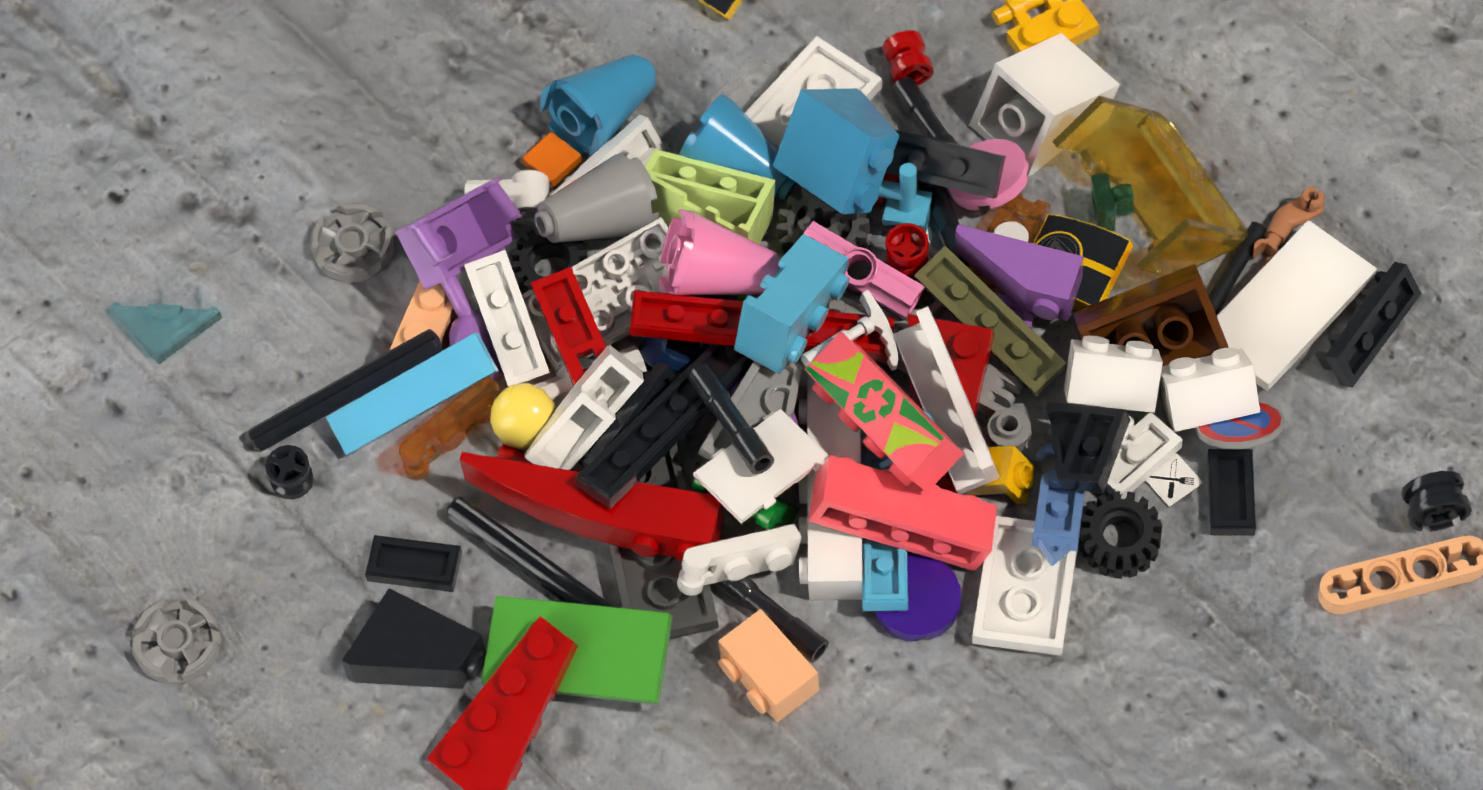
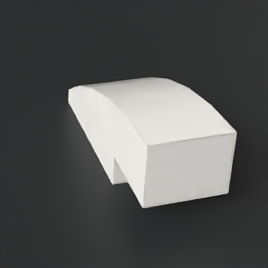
(586, 411)

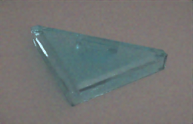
(165, 327)

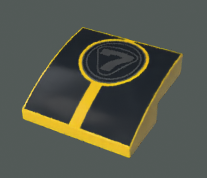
(1101, 249)

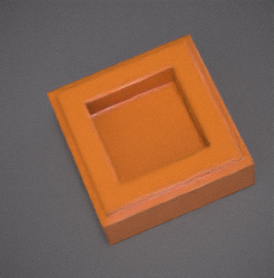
(552, 158)

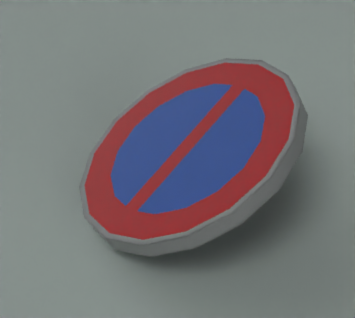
(1244, 431)

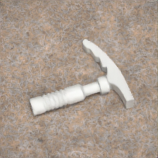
(874, 322)

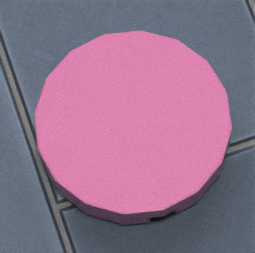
(1012, 180)

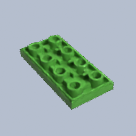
(617, 652)

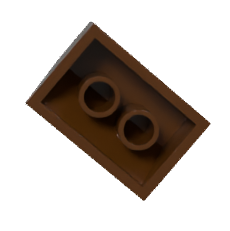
(1166, 312)

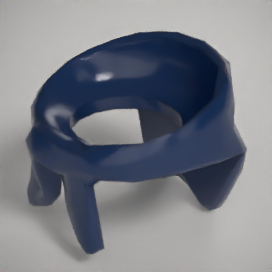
(657, 350)

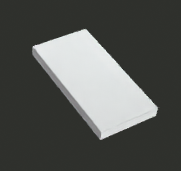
(609, 286)
(1293, 301)

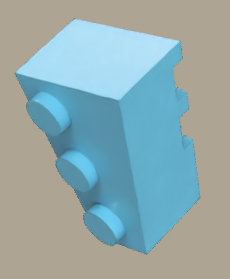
(792, 304)

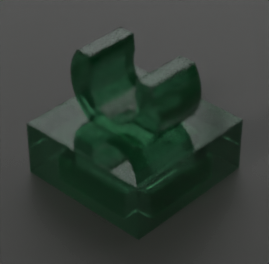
(1110, 201)

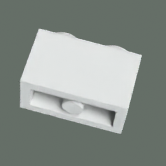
(1113, 374)
(1208, 389)

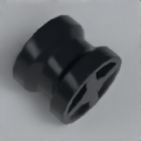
(284, 462)

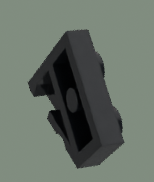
(1086, 444)

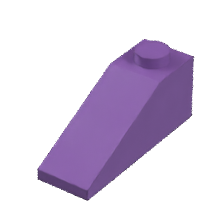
(1030, 274)

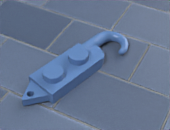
(1056, 515)

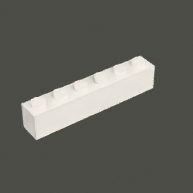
(834, 556)

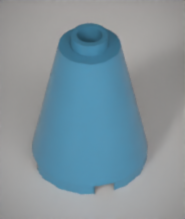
(597, 101)
(735, 142)

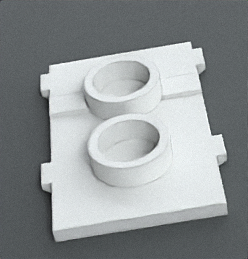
(745, 492)

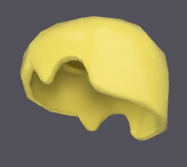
(520, 414)

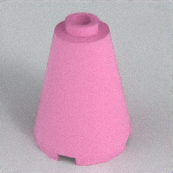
(712, 259)

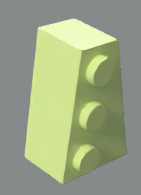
(715, 192)

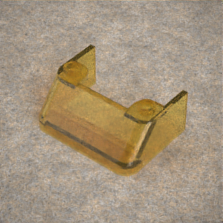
(1168, 183)

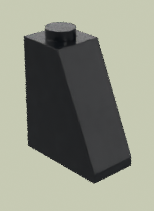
(413, 647)

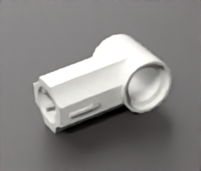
(524, 189)

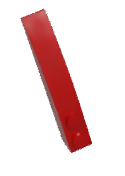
(645, 519)

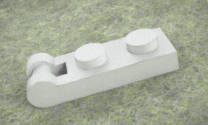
(738, 558)

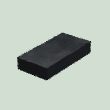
(1231, 492)
(413, 563)

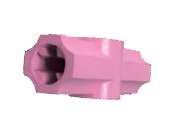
(887, 285)

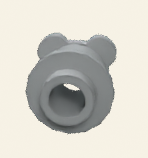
(1009, 428)

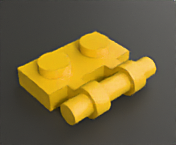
(1062, 17)

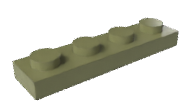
(977, 305)

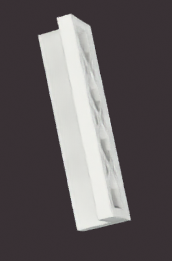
(946, 400)

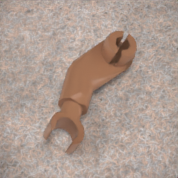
(1287, 218)

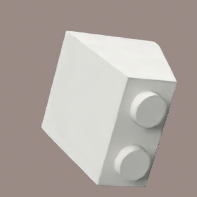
(1039, 96)

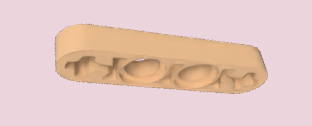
(1401, 569)

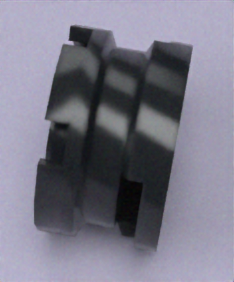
(1436, 500)

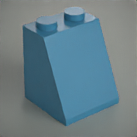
(837, 148)

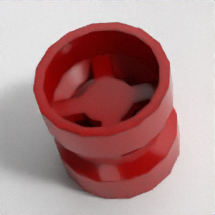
(907, 56)
(907, 249)

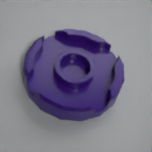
(932, 601)

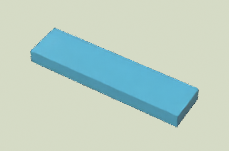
(412, 393)
(883, 567)

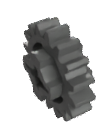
(822, 214)

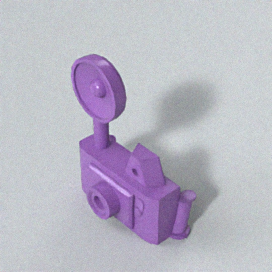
(456, 235)

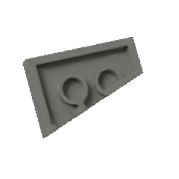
(755, 398)

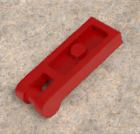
(568, 320)

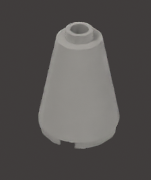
(600, 204)

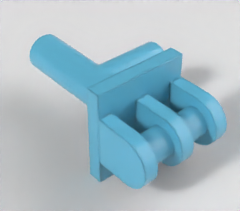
(904, 201)

